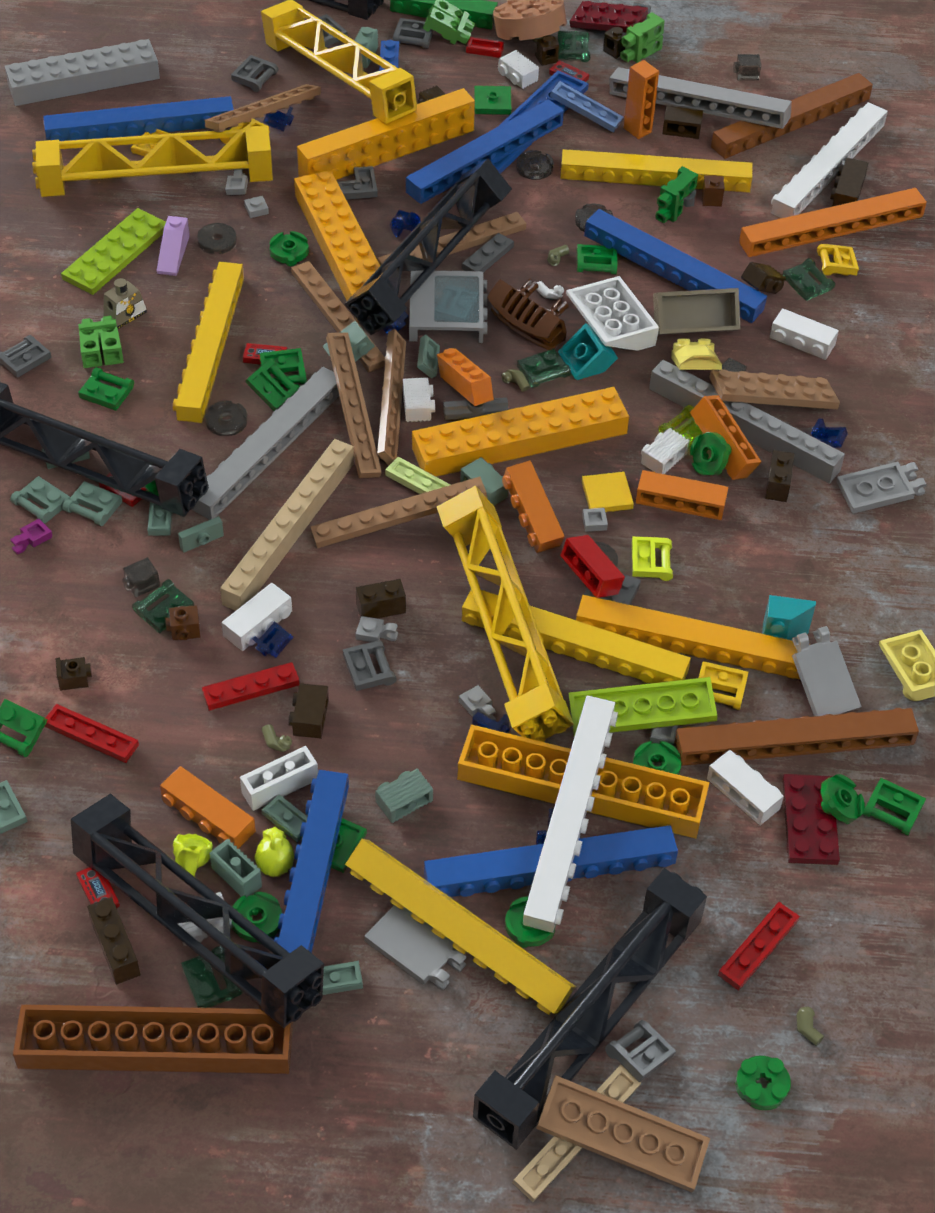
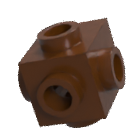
(183, 622)

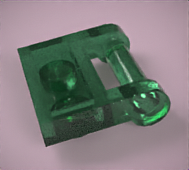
(567, 45)
(804, 283)
(543, 367)
(157, 615)
(204, 984)

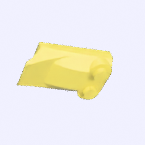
(695, 355)
(913, 663)

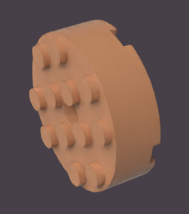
(529, 18)

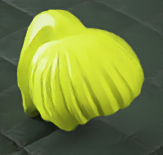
(191, 851)
(274, 853)

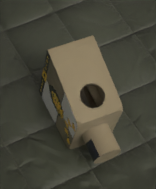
(123, 303)

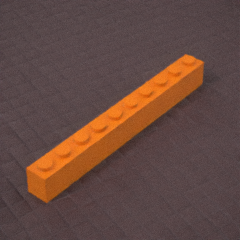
(832, 222)

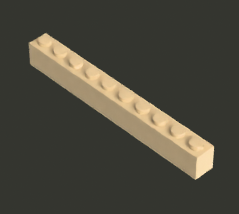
(287, 525)

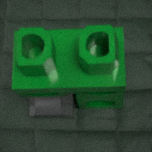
(675, 195)

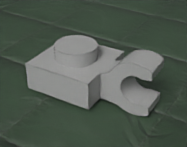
(237, 184)
(373, 629)
(476, 701)

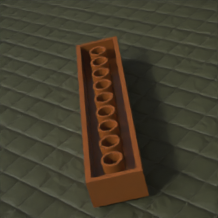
(151, 1039)

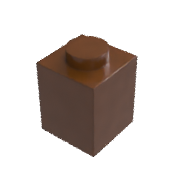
(713, 190)

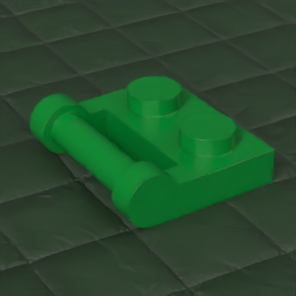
(591, 254)
(287, 361)
(268, 388)
(105, 394)
(22, 721)
(897, 800)

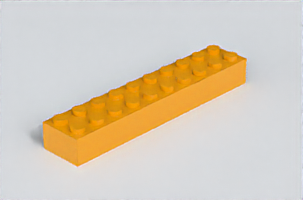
(382, 142)
(336, 230)
(520, 431)
(624, 790)

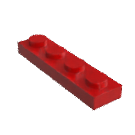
(250, 686)
(91, 733)
(758, 946)

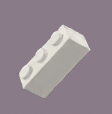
(804, 334)
(256, 616)
(279, 777)
(745, 787)

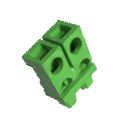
(449, 22)
(642, 38)
(97, 335)

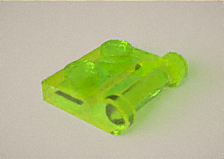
(688, 429)

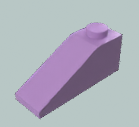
(173, 245)

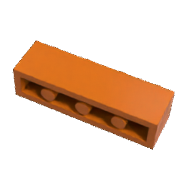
(641, 99)
(465, 376)
(713, 416)
(681, 495)
(533, 506)
(207, 808)

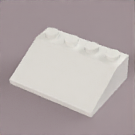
(615, 314)

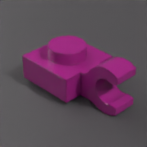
(32, 534)

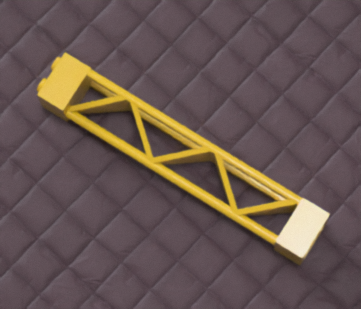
(389, 90)
(171, 155)
(538, 707)

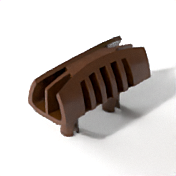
(527, 316)

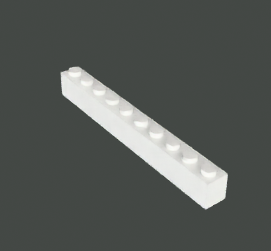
(826, 163)
(569, 815)

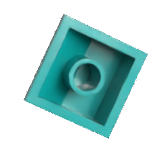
(587, 354)
(787, 617)

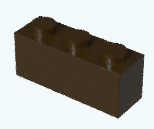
(849, 182)
(114, 940)

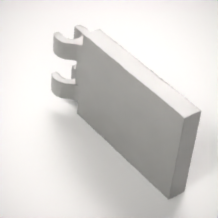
(880, 486)
(824, 674)
(414, 947)

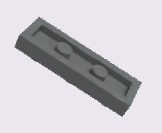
(488, 254)

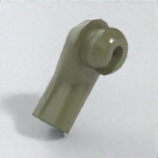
(555, 254)
(516, 376)
(277, 743)
(805, 1025)

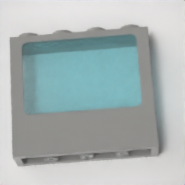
(449, 303)

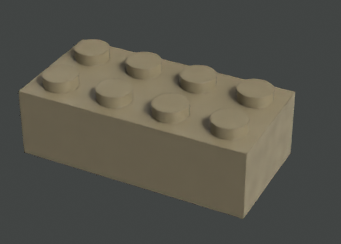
(697, 311)

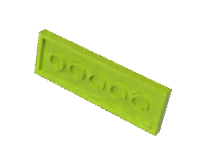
(114, 251)
(653, 704)

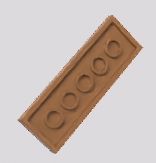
(774, 389)
(623, 1133)

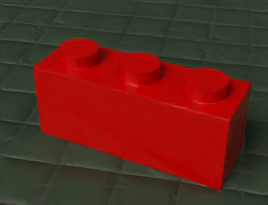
(592, 566)

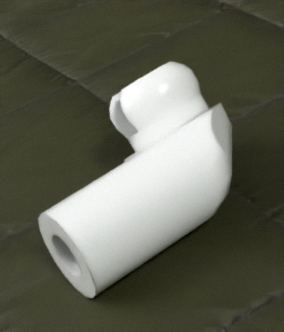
(547, 293)

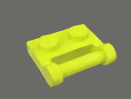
(644, 557)

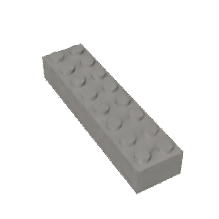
(82, 72)

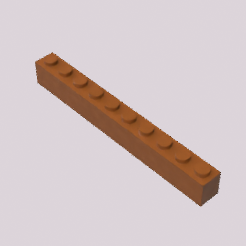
(804, 111)
(797, 736)

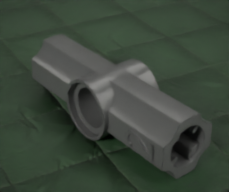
(465, 409)

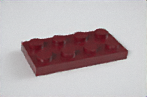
(606, 16)
(809, 830)

